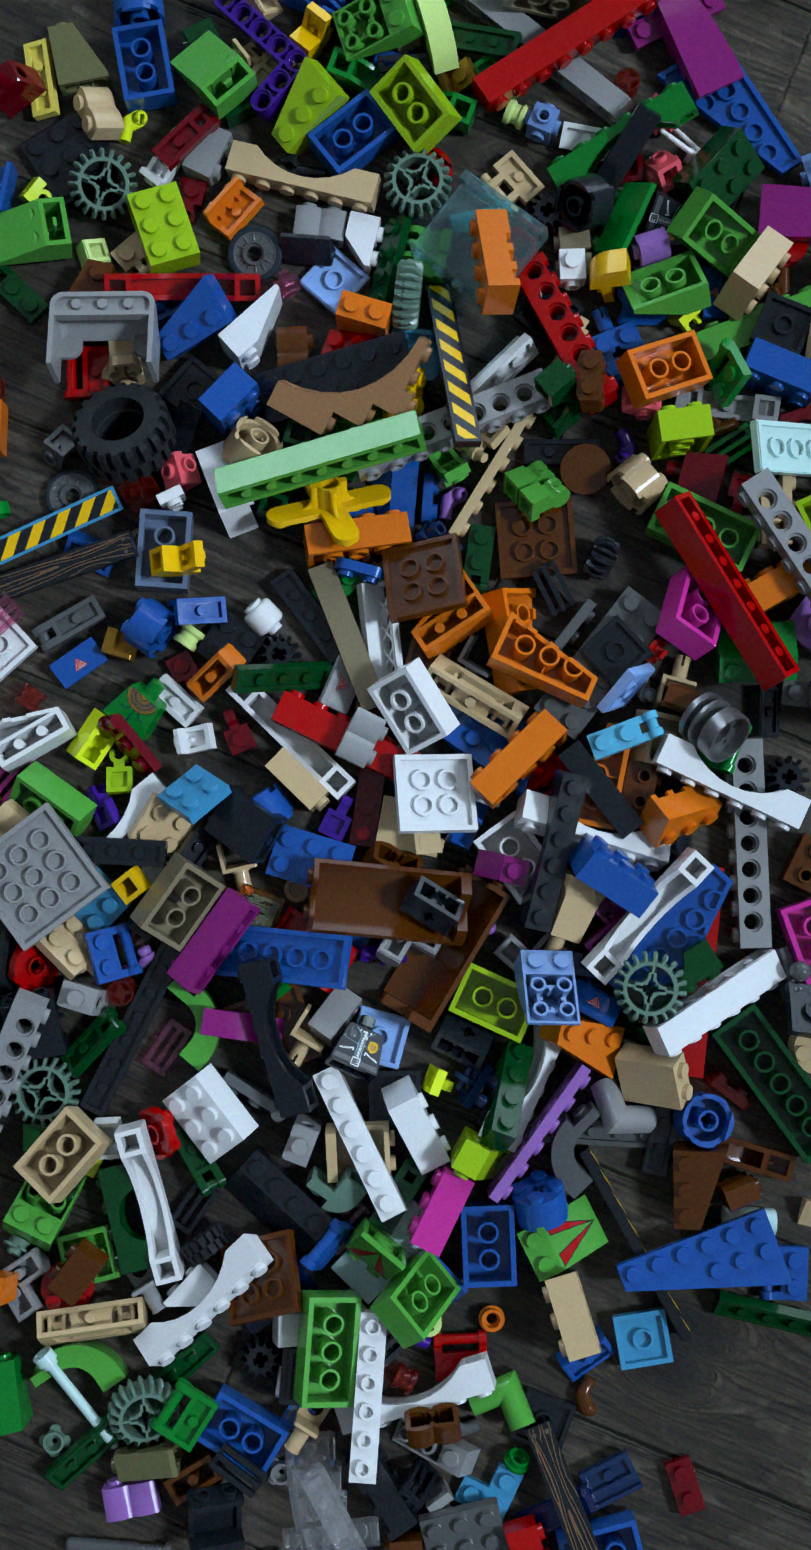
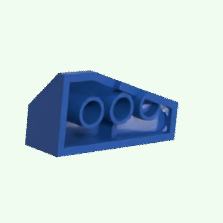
(403, 491)

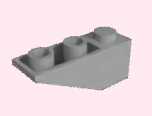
(453, 1458)

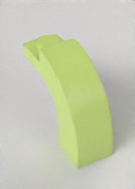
(438, 35)

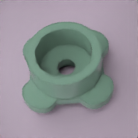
(16, 1246)
(48, 1444)

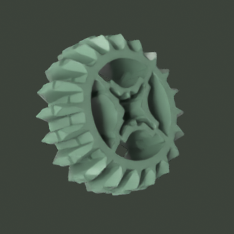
(108, 163)
(402, 171)
(407, 294)
(663, 989)
(55, 1095)
(127, 1409)

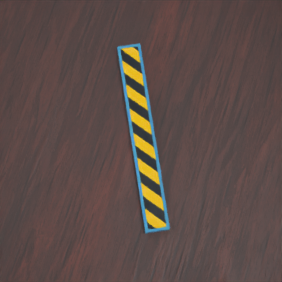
(59, 524)

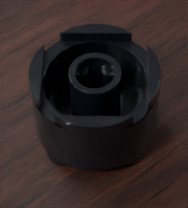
(584, 202)

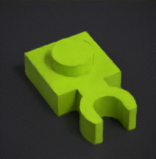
(120, 777)

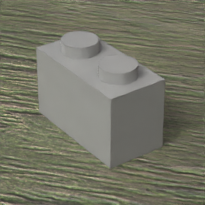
(208, 157)

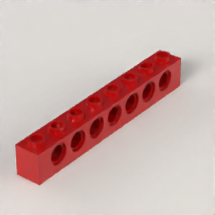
(559, 329)

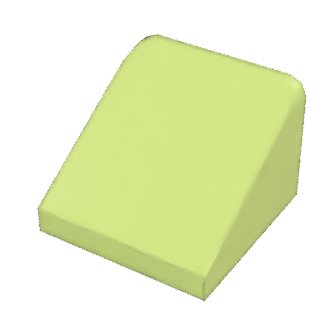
(93, 249)

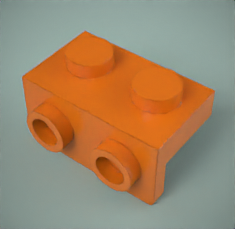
(232, 208)

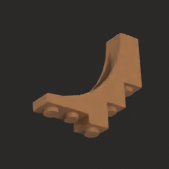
(389, 393)

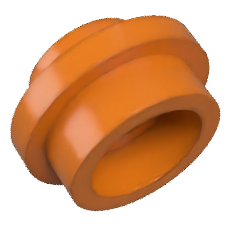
(491, 1326)

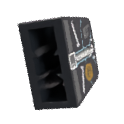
(662, 213)
(357, 1050)

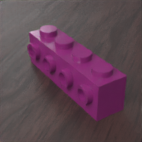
(213, 941)

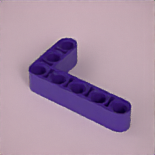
(268, 44)

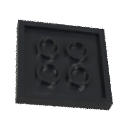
(56, 150)

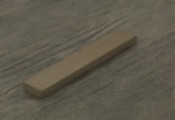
(345, 632)

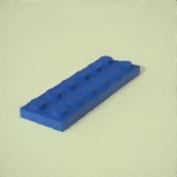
(302, 956)

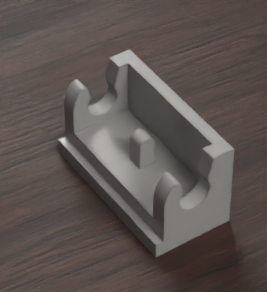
(334, 1015)

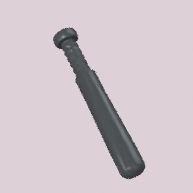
(84, 1543)

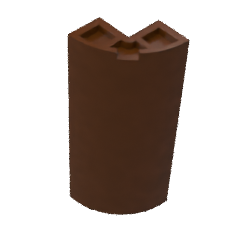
(367, 897)
(426, 983)

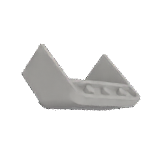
(102, 317)

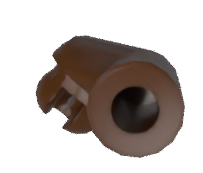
(782, 285)
(724, 427)
(582, 1396)

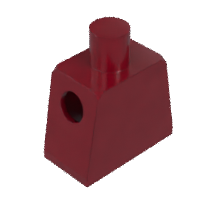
(18, 87)
(700, 473)

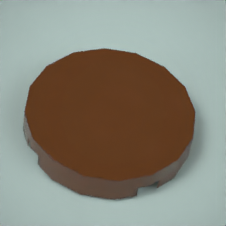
(584, 468)

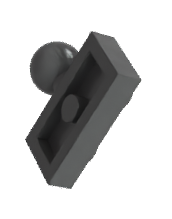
(795, 971)

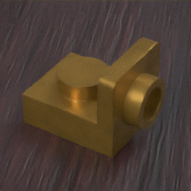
(459, 79)

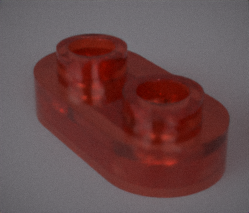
(737, 1096)

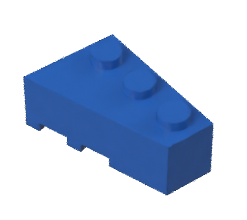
(197, 319)

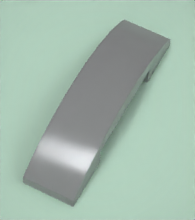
(743, 407)

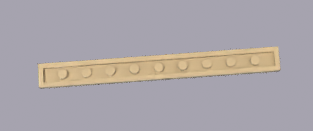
(497, 464)

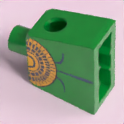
(140, 707)

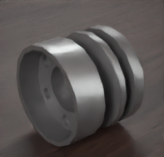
(714, 727)

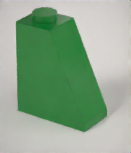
(14, 1395)

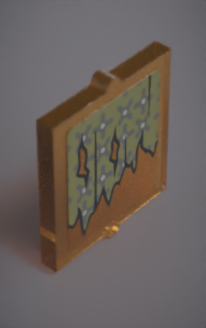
(267, 902)

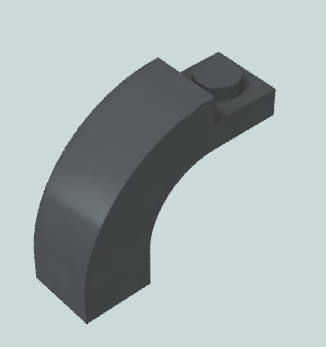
(561, 1148)

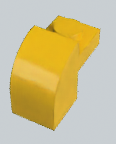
(314, 31)
(609, 271)
(177, 560)
(131, 884)

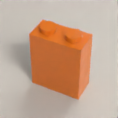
(363, 314)

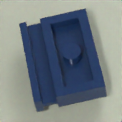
(611, 1478)

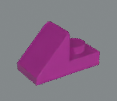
(501, 868)

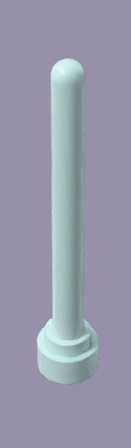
(46, 1360)

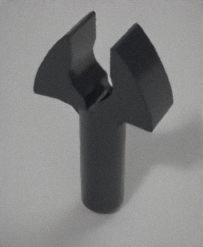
(303, 170)

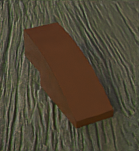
(760, 1159)

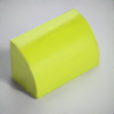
(91, 742)

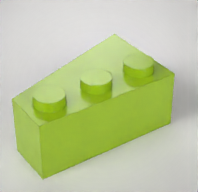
(308, 104)
(474, 1159)

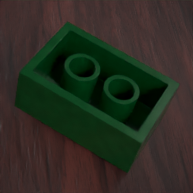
(721, 166)

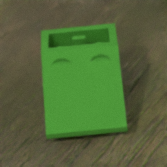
(376, 26)
(215, 73)
(35, 232)
(38, 1220)

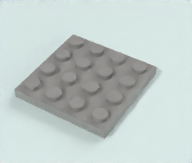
(44, 877)

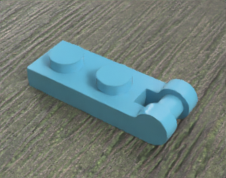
(624, 735)

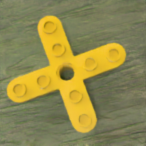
(332, 504)

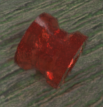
(630, 79)
(30, 697)
(117, 994)
(404, 1378)

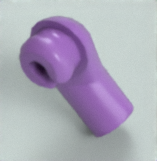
(450, 500)
(145, 958)

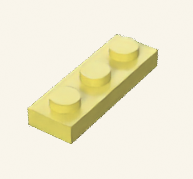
(39, 56)

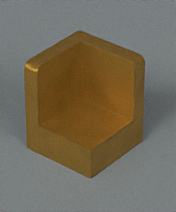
(116, 646)

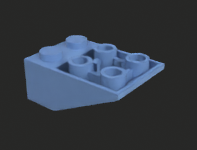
(547, 987)

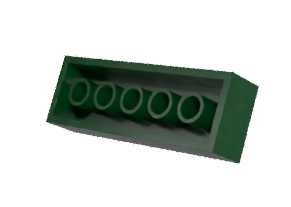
(769, 1074)

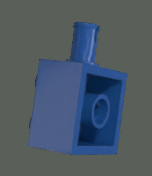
(614, 340)

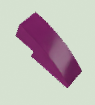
(232, 1024)

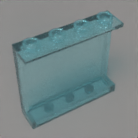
(447, 241)

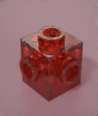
(140, 494)

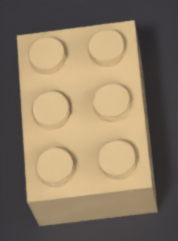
(752, 274)
(63, 1154)
(571, 1316)

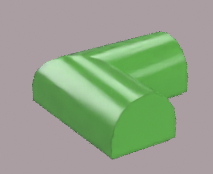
(100, 1238)
(510, 1397)

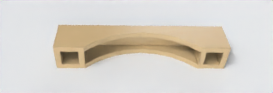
(352, 189)

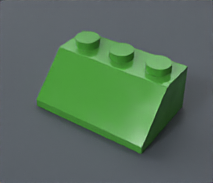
(40, 785)

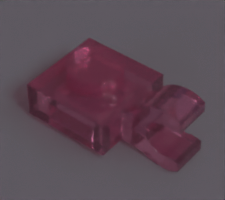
(288, 284)

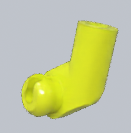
(132, 123)

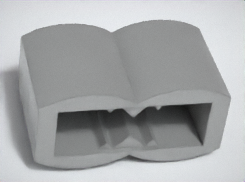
(321, 221)
(361, 738)

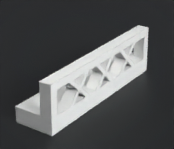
(505, 364)
(377, 631)

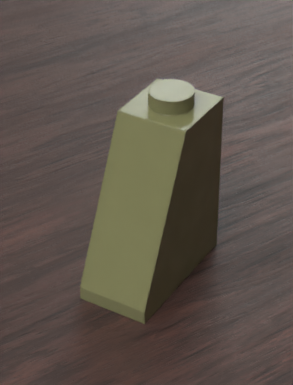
(75, 60)
(147, 1462)

